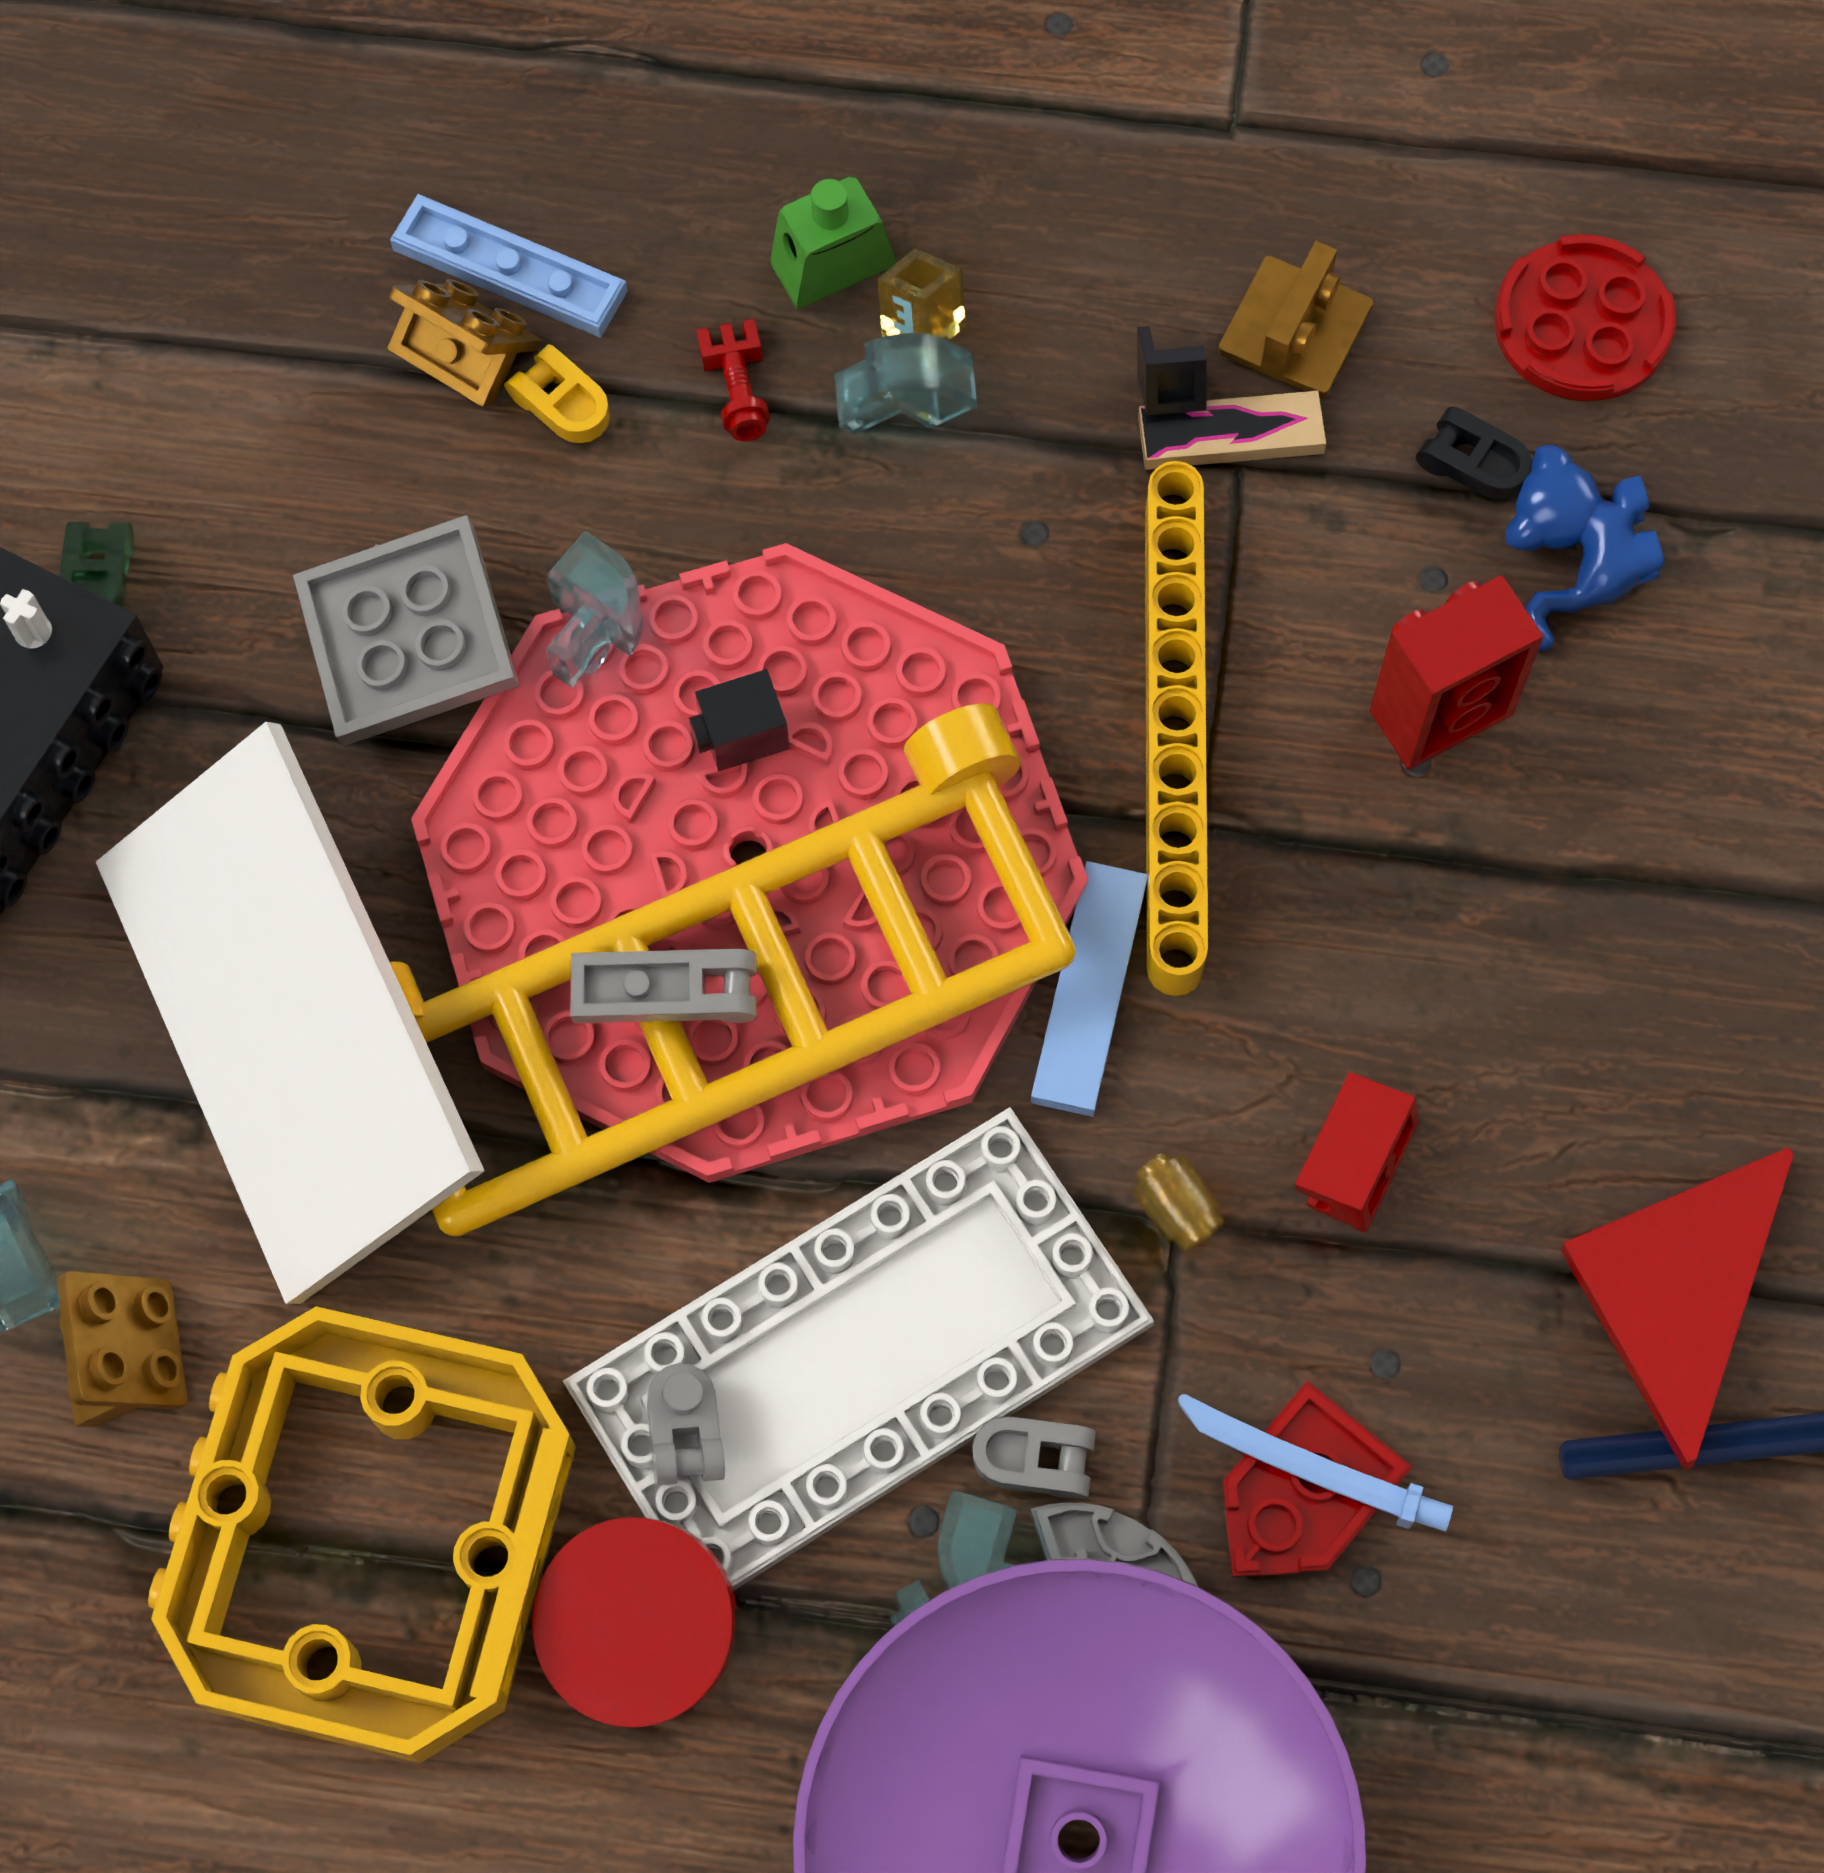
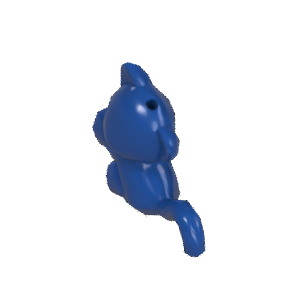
(1564, 509)

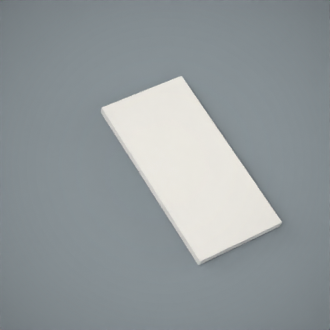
(287, 1016)
(870, 1347)

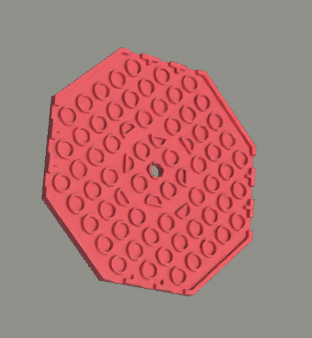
(600, 803)

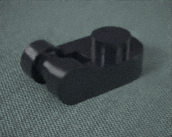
(1493, 468)

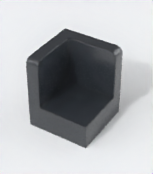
(1170, 378)

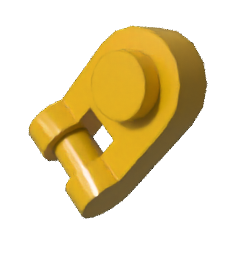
(574, 409)

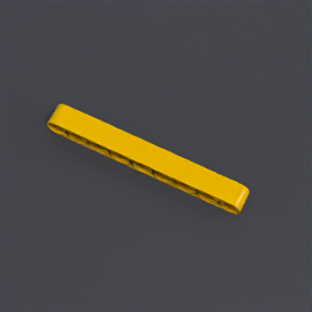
(1170, 750)

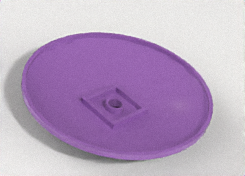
(1070, 1701)

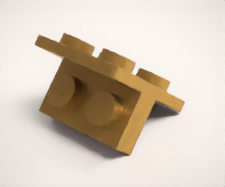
(1297, 322)
(458, 337)
(119, 1345)

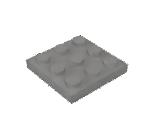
(405, 630)

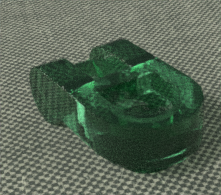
(102, 577)

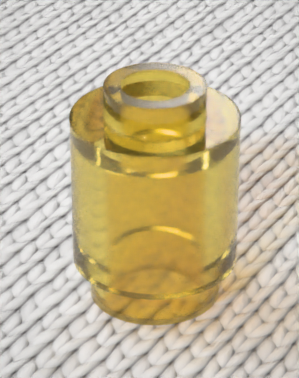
(1177, 1201)

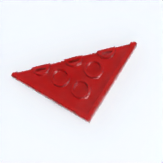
(1677, 1287)

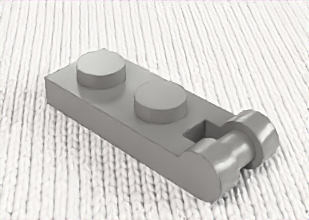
(662, 986)

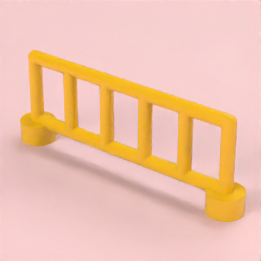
(958, 765)

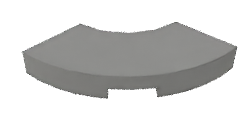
(1102, 1534)

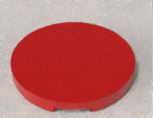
(1584, 318)
(634, 1622)

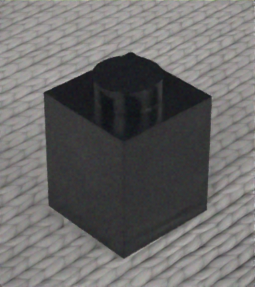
(739, 721)

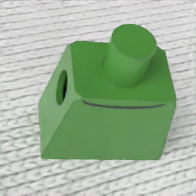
(829, 241)

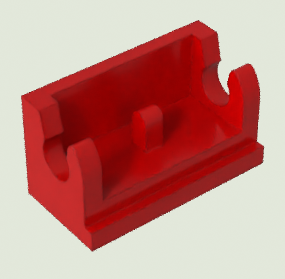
(1358, 1151)

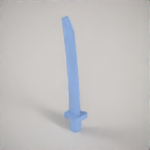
(1401, 1502)

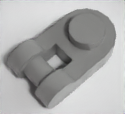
(683, 1404)
(1009, 1451)

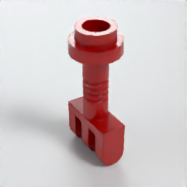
(744, 415)

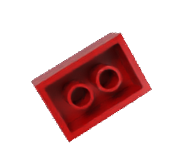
(1454, 670)

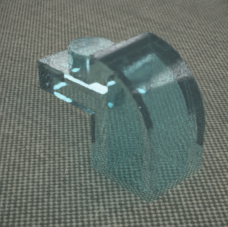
(909, 376)
(605, 605)
(26, 1273)
(973, 1538)

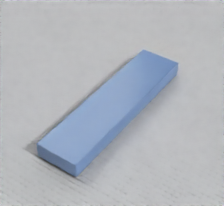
(509, 265)
(1089, 990)

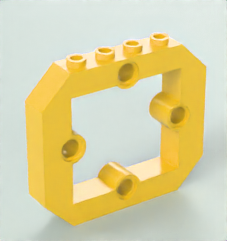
(250, 1407)

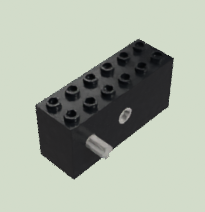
(66, 700)

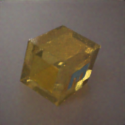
(922, 297)

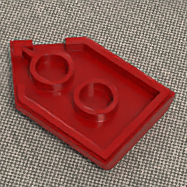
(1289, 1523)

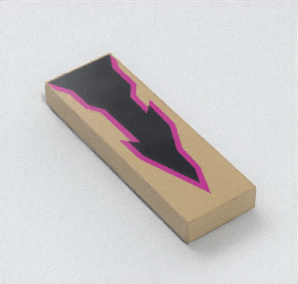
(1235, 430)

